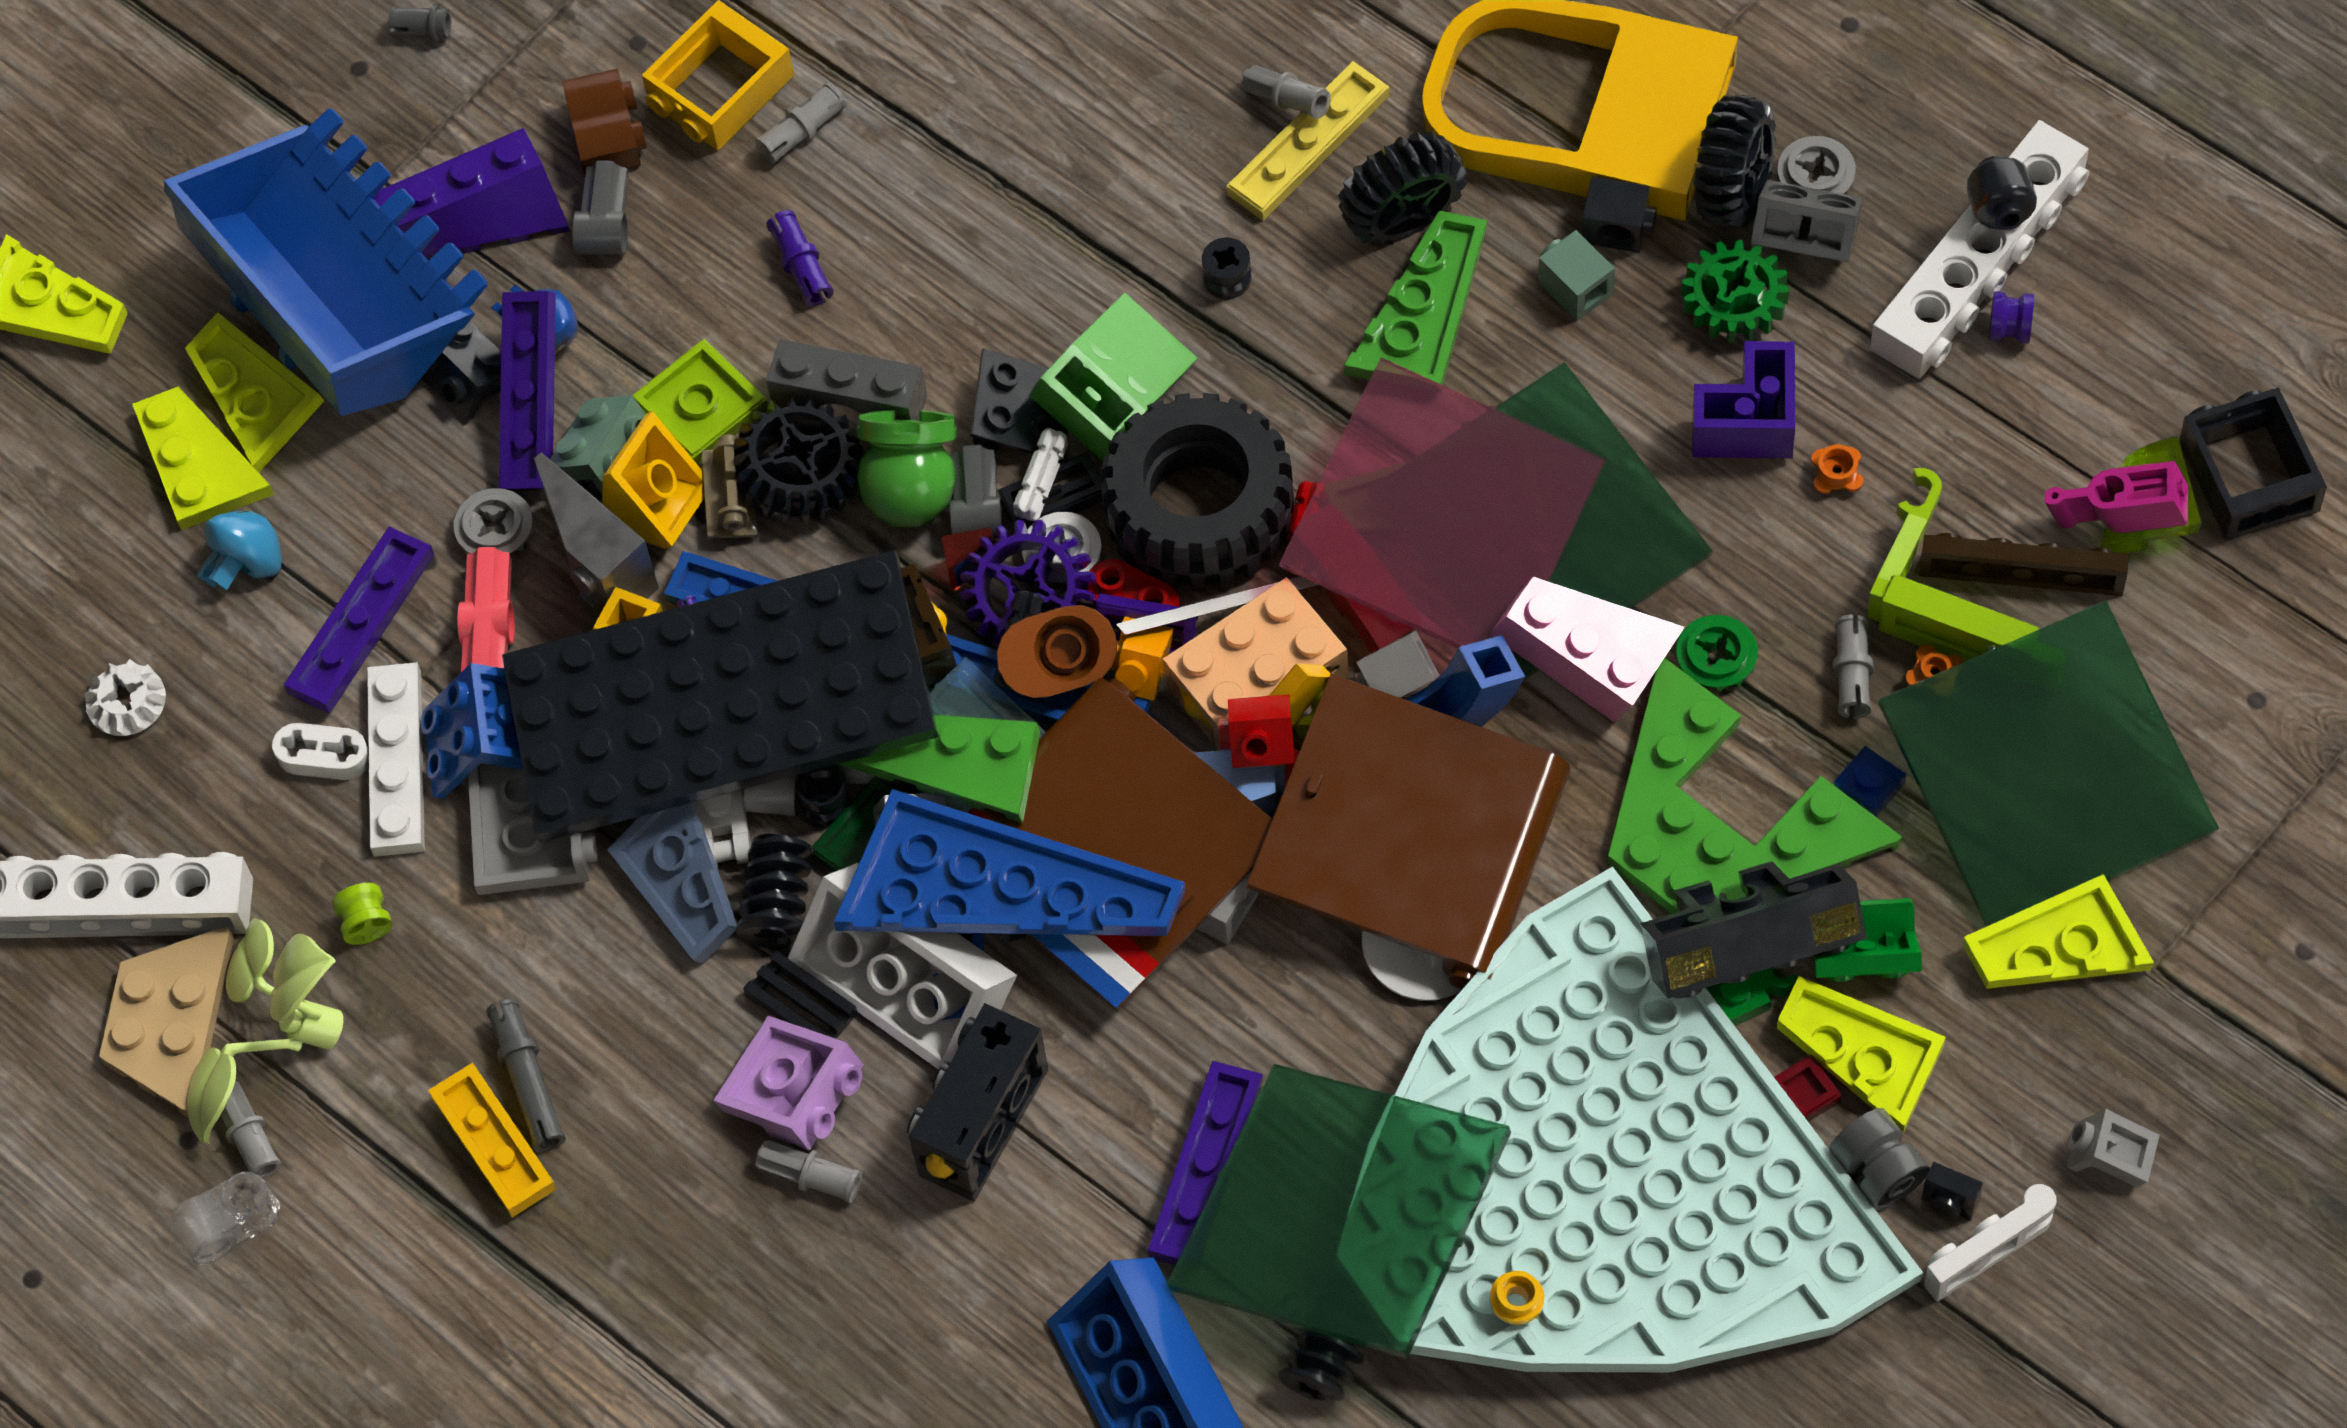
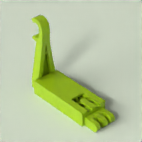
(1927, 614)

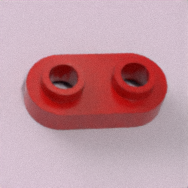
(1131, 583)

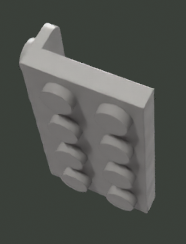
(505, 842)

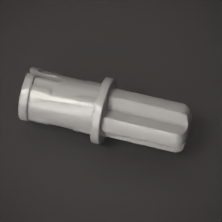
(1286, 91)
(248, 1134)
(808, 1170)

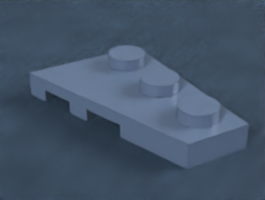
(678, 877)

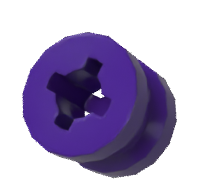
(2011, 317)

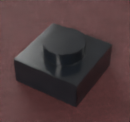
(1951, 1192)

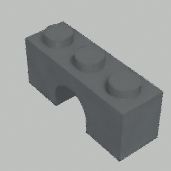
(845, 379)

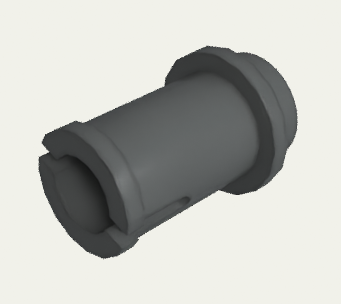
(420, 22)

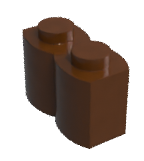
(602, 120)

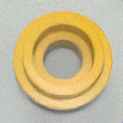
(1517, 1283)

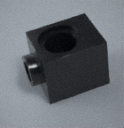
(1617, 214)

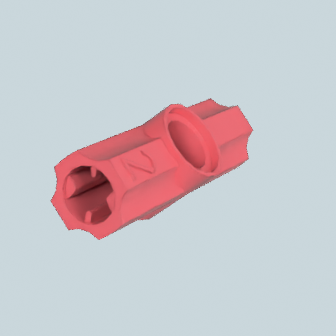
(487, 614)

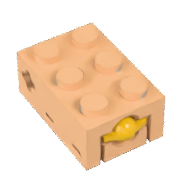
(1250, 655)

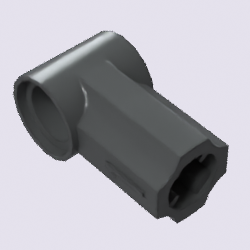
(602, 222)
(975, 491)

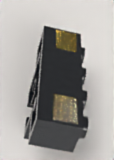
(1768, 928)

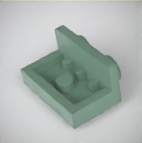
(597, 437)

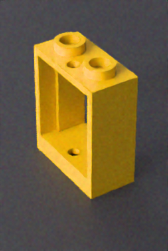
(745, 40)

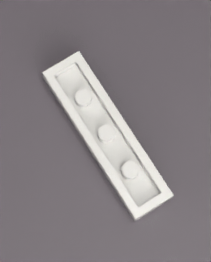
(395, 759)

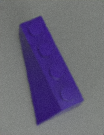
(483, 196)

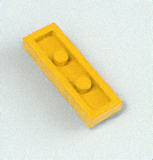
(492, 1140)

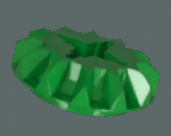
(1708, 634)

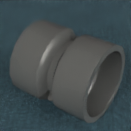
(1875, 1153)

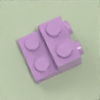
(791, 1082)

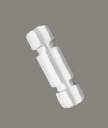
(1040, 474)

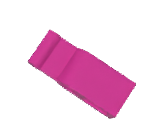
(2125, 499)

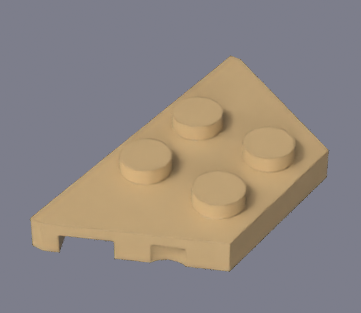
(167, 1014)

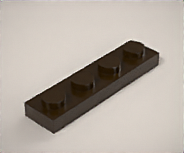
(2023, 564)

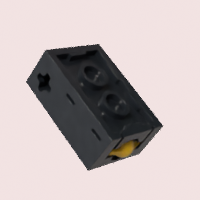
(977, 1101)

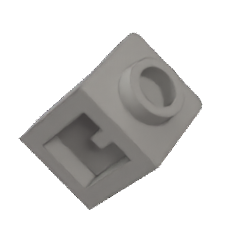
(2113, 1147)

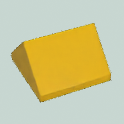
(653, 484)

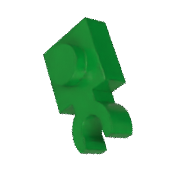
(1750, 998)

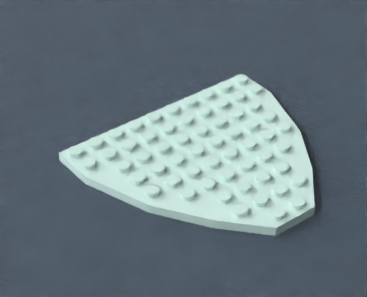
(1644, 1168)

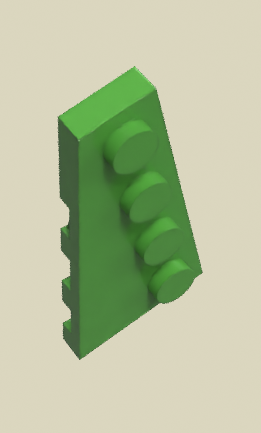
(971, 760)

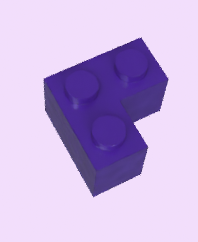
(1752, 416)

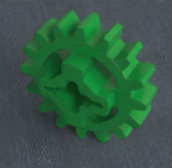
(1735, 306)

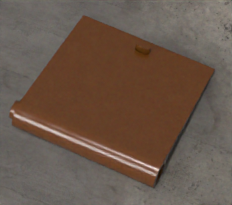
(1414, 826)

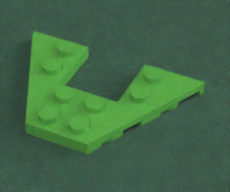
(1674, 842)

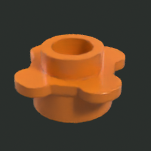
(1837, 457)
(1927, 660)

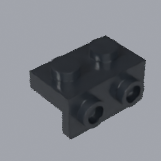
(466, 372)

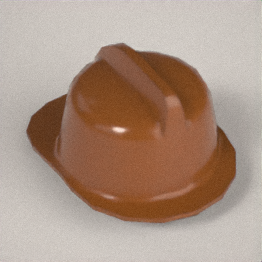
(1056, 651)

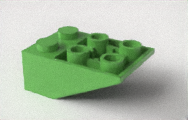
(1111, 374)

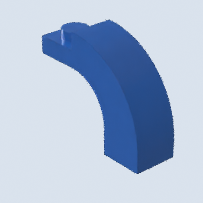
(1474, 683)

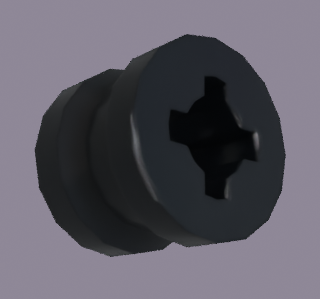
(1232, 279)

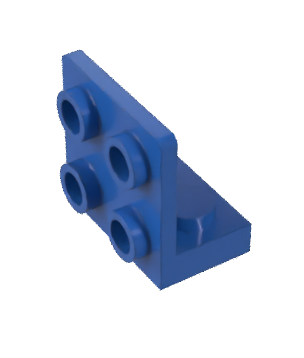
(468, 727)

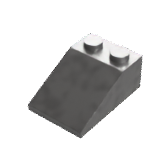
(596, 542)

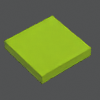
(701, 399)

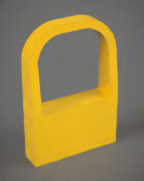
(1645, 113)

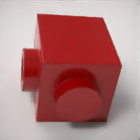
(1258, 731)

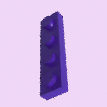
(526, 387)
(359, 619)
(1215, 1127)

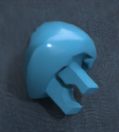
(240, 543)

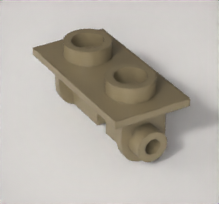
(726, 509)

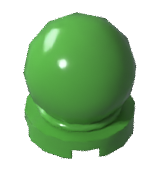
(906, 470)

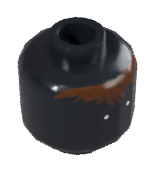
(2001, 193)

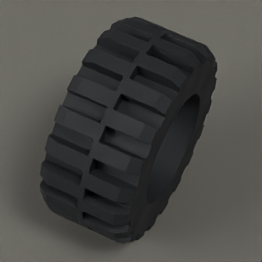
(1187, 436)

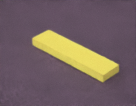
(1307, 142)

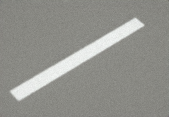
(1203, 607)

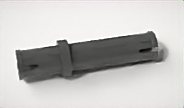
(519, 1056)

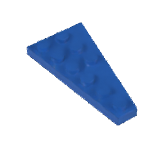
(973, 875)

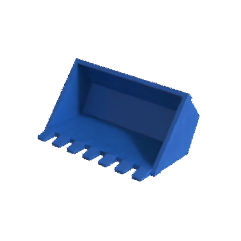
(327, 262)

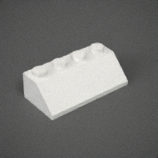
(893, 974)

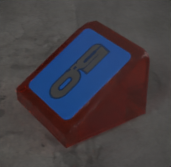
(956, 551)

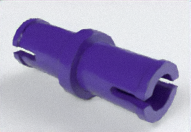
(799, 258)

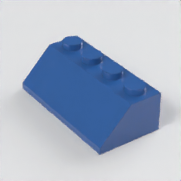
(1139, 1352)

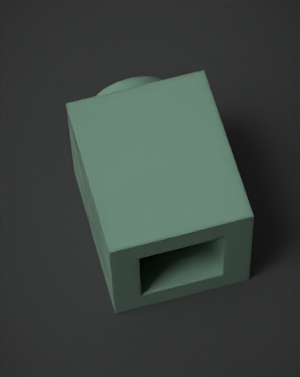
(1575, 274)

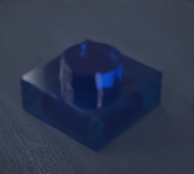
(1870, 780)

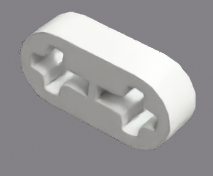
(322, 747)

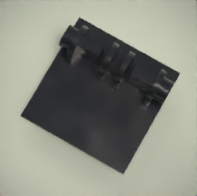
(1003, 407)

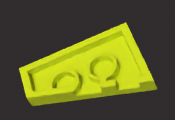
(54, 305)
(252, 388)
(195, 460)
(2060, 939)
(1863, 1047)

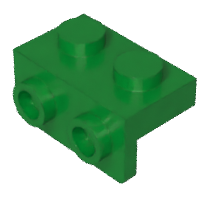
(1889, 947)

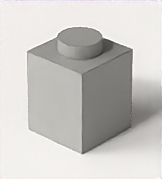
(1398, 667)

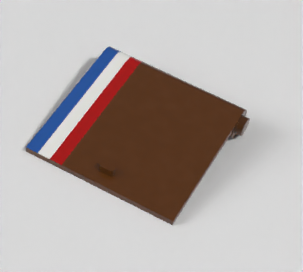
(1141, 797)

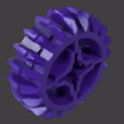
(1036, 566)

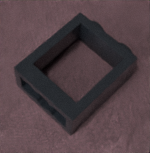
(2267, 505)

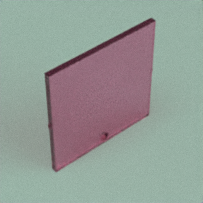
(1439, 508)

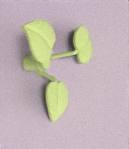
(304, 1021)

